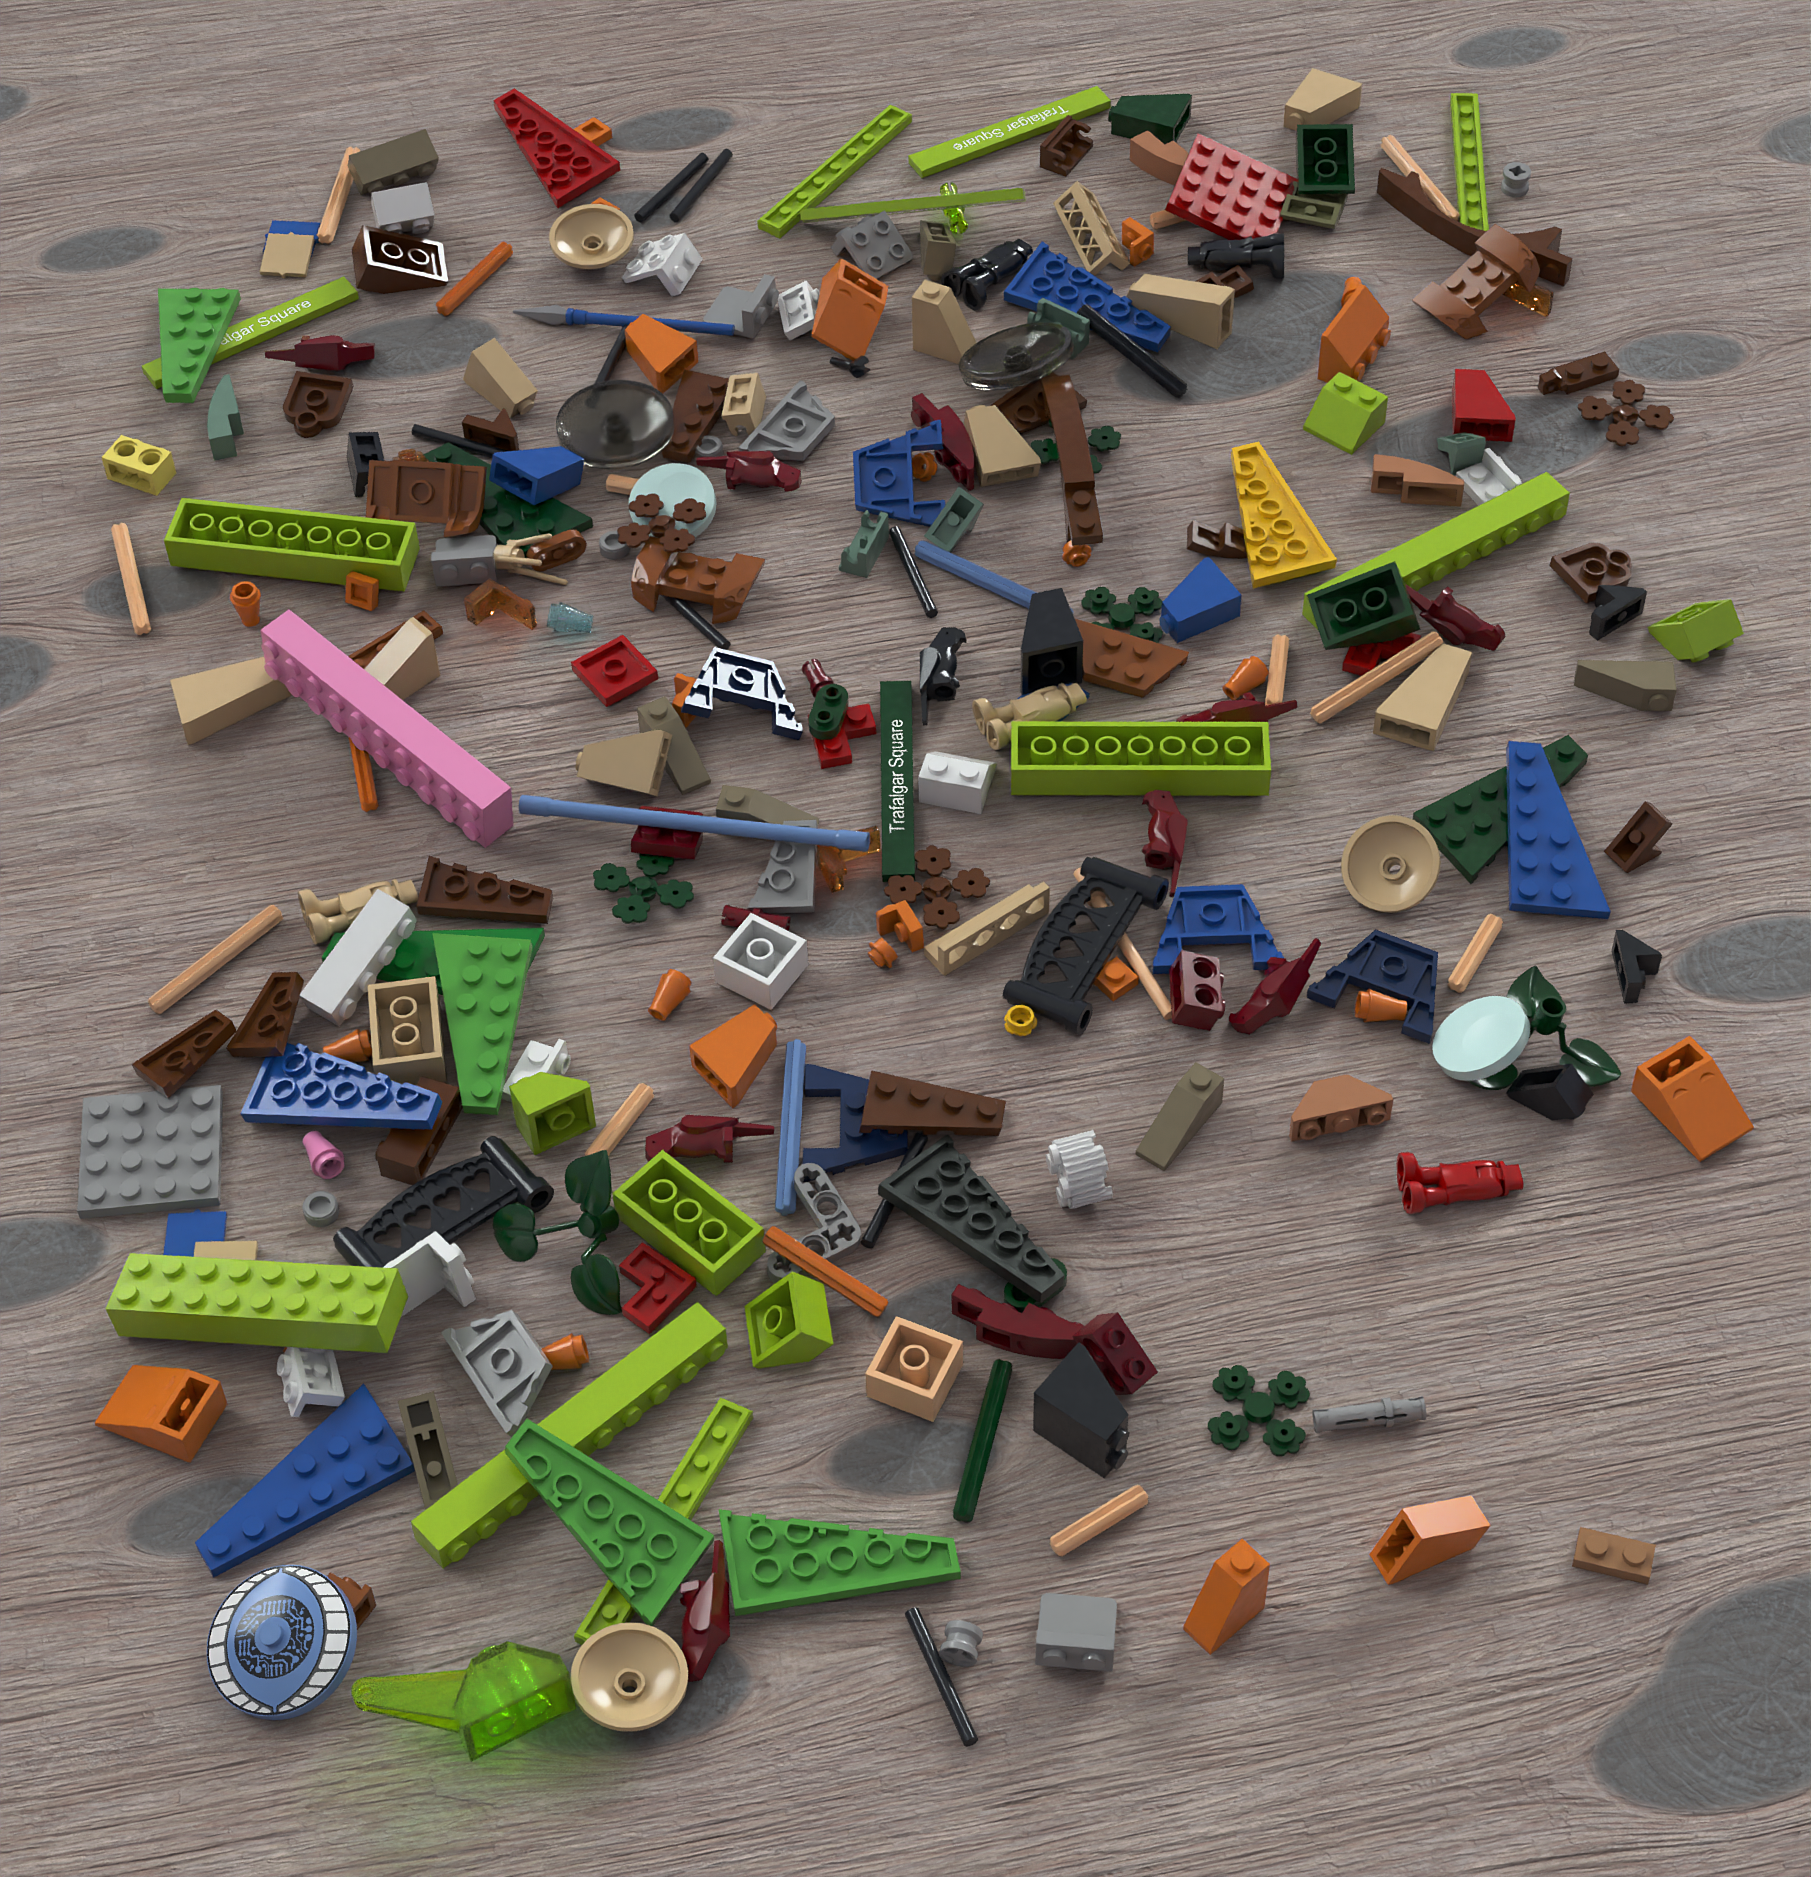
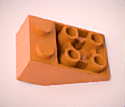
(848, 309)
(1691, 1098)
(165, 1409)

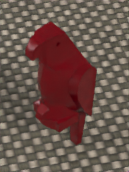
(324, 353)
(754, 468)
(1456, 621)
(1240, 710)
(1165, 833)
(1275, 993)
(703, 1136)
(706, 1616)

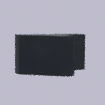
(1615, 608)
(1632, 962)

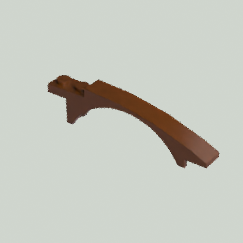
(1409, 199)
(1076, 469)

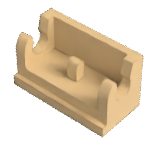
(744, 402)

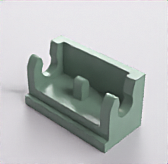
(1075, 323)
(865, 546)

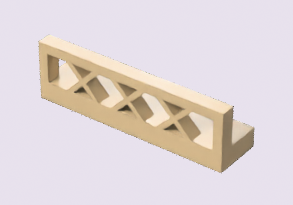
(1093, 222)
(989, 928)

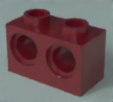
(1196, 990)
(1116, 1353)

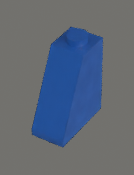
(537, 472)
(1200, 602)

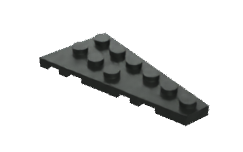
(967, 1212)

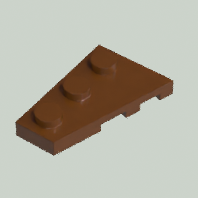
(270, 1018)
(184, 1054)

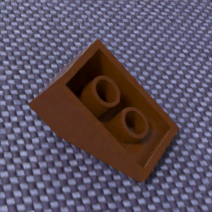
(397, 262)

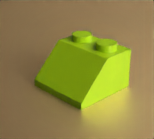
(1346, 413)
(1698, 629)
(551, 1109)
(788, 1322)

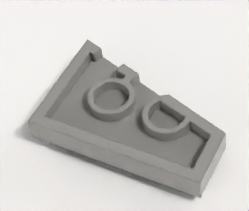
(789, 877)

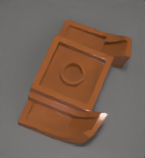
(1480, 281)
(427, 493)
(694, 579)

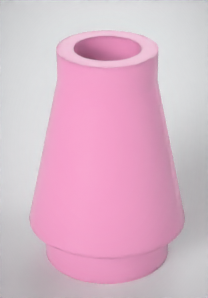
(324, 1157)

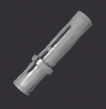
(1370, 1414)

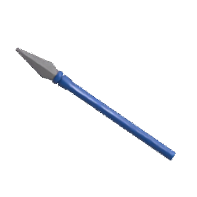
(558, 315)

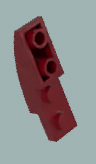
(957, 447)
(1030, 1333)

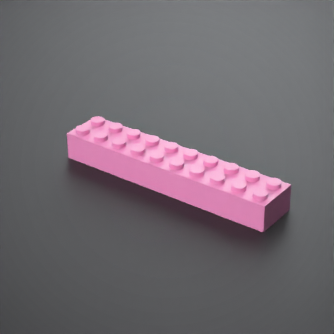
(387, 729)

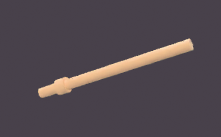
(1134, 958)

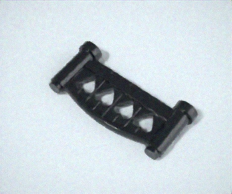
(1064, 999)
(509, 1183)

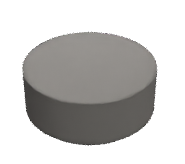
(710, 447)
(611, 548)
(320, 1209)

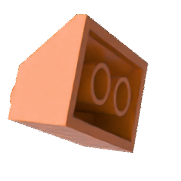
(1353, 337)

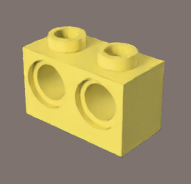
(139, 465)

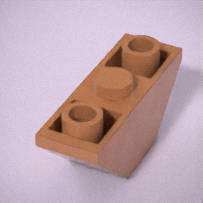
(1338, 1106)

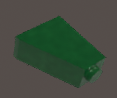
(1159, 114)

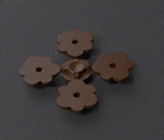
(1625, 415)
(663, 525)
(937, 888)

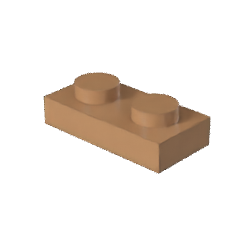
(1614, 1555)

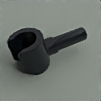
(855, 367)

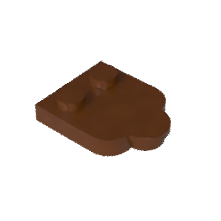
(316, 402)
(1592, 566)

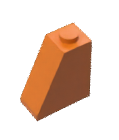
(660, 351)
(735, 1053)
(1428, 1536)
(1229, 1596)

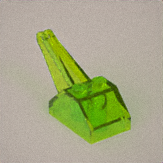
(488, 1704)

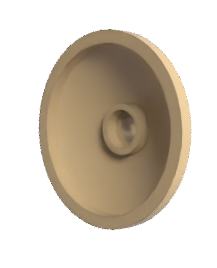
(591, 236)
(1380, 846)
(623, 1658)

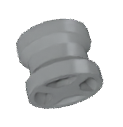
(1516, 179)
(961, 1643)

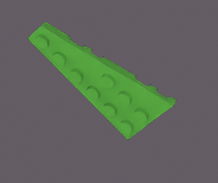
(190, 335)
(482, 1002)
(624, 1530)
(814, 1561)

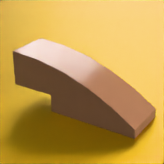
(1157, 158)
(1415, 481)

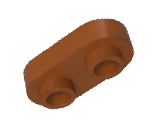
(558, 550)

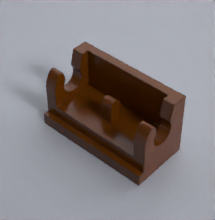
(1065, 147)

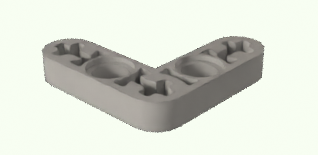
(828, 1225)

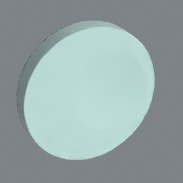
(673, 485)
(1481, 1038)

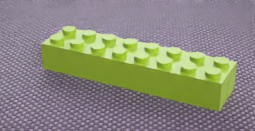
(290, 543)
(1140, 758)
(258, 1302)

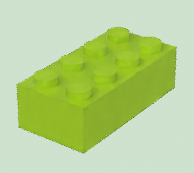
(689, 1222)

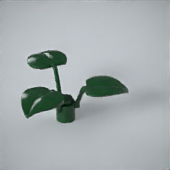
(1546, 1008)
(588, 1183)

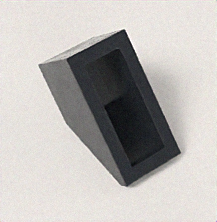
(1552, 1091)

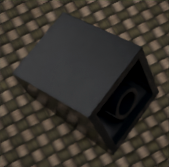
(1050, 643)
(1082, 1413)

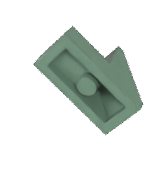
(1463, 450)
(954, 520)

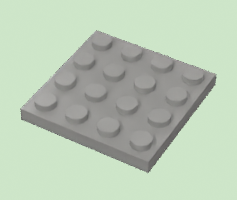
(150, 1152)

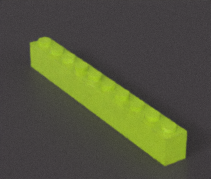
(1467, 536)
(584, 1422)

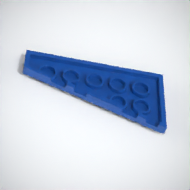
(1058, 281)
(1544, 849)
(334, 1092)
(327, 1472)

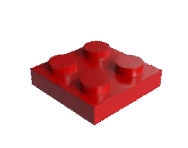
(614, 670)

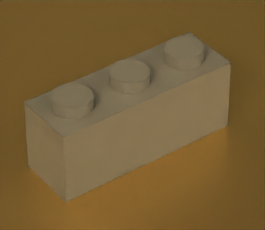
(393, 162)

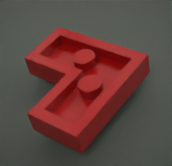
(1365, 657)
(856, 724)
(661, 1286)

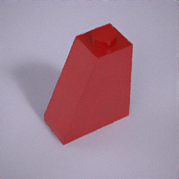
(1480, 407)

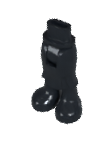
(1244, 252)
(981, 272)

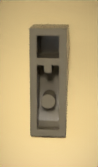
(936, 248)
(1631, 683)
(682, 759)
(756, 806)
(1182, 1116)
(428, 1447)

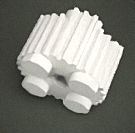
(1079, 1170)

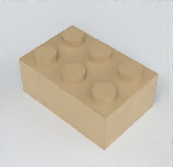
(407, 1030)

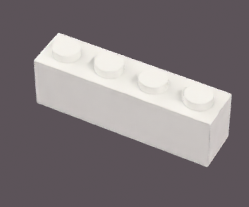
(358, 958)

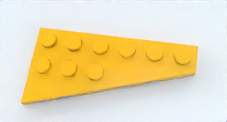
(1277, 531)

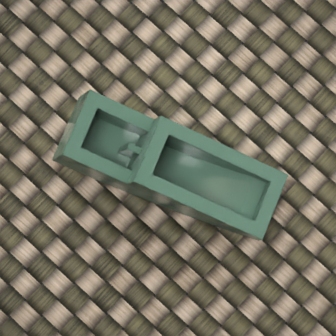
(223, 420)

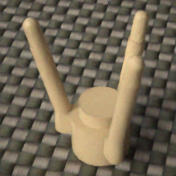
(512, 559)

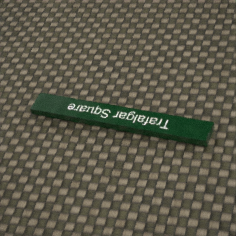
(897, 779)

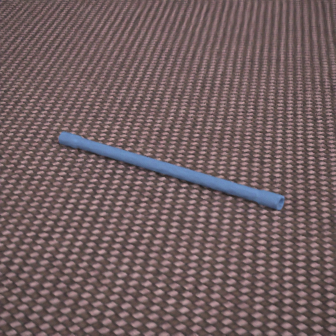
(840, 839)

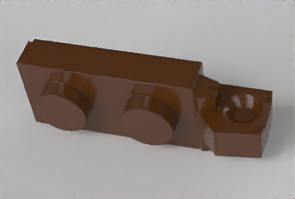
(1579, 374)

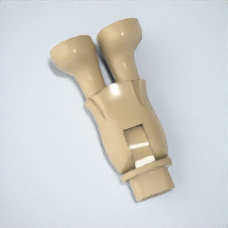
(1041, 705)
(320, 914)

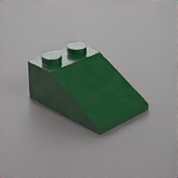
(1325, 159)
(1364, 609)

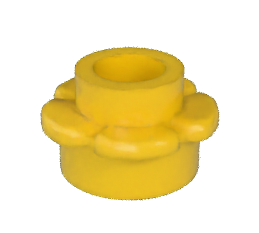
(1019, 1014)

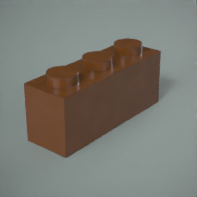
(410, 1152)

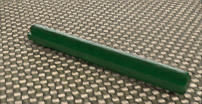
(982, 1441)

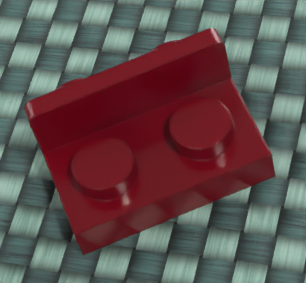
(667, 841)

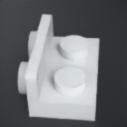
(798, 309)
(1488, 478)
(537, 1059)
(309, 1378)

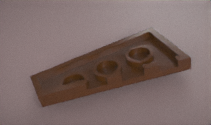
(1025, 406)
(695, 413)
(467, 894)
(914, 1105)

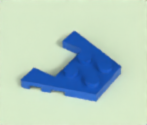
(886, 476)
(1213, 917)

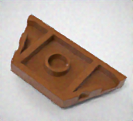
(1126, 660)

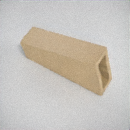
(1189, 307)
(224, 697)
(1425, 699)

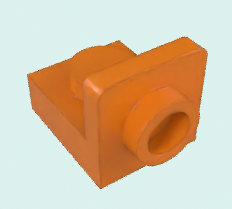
(1138, 240)
(683, 686)
(903, 921)

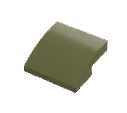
(1314, 209)

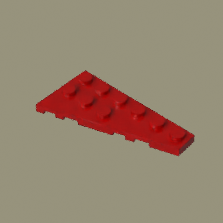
(557, 153)

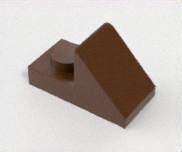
(497, 433)
(1638, 838)

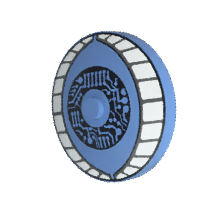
(281, 1642)

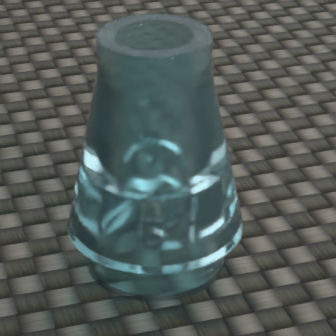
(568, 619)

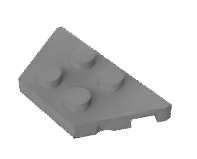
(792, 426)
(502, 1365)

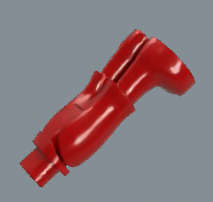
(1455, 1182)

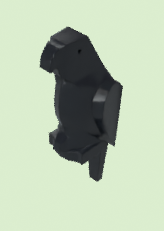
(939, 667)

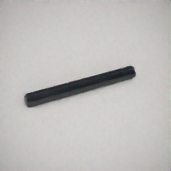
(1134, 352)

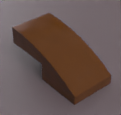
(1233, 278)
(1222, 543)

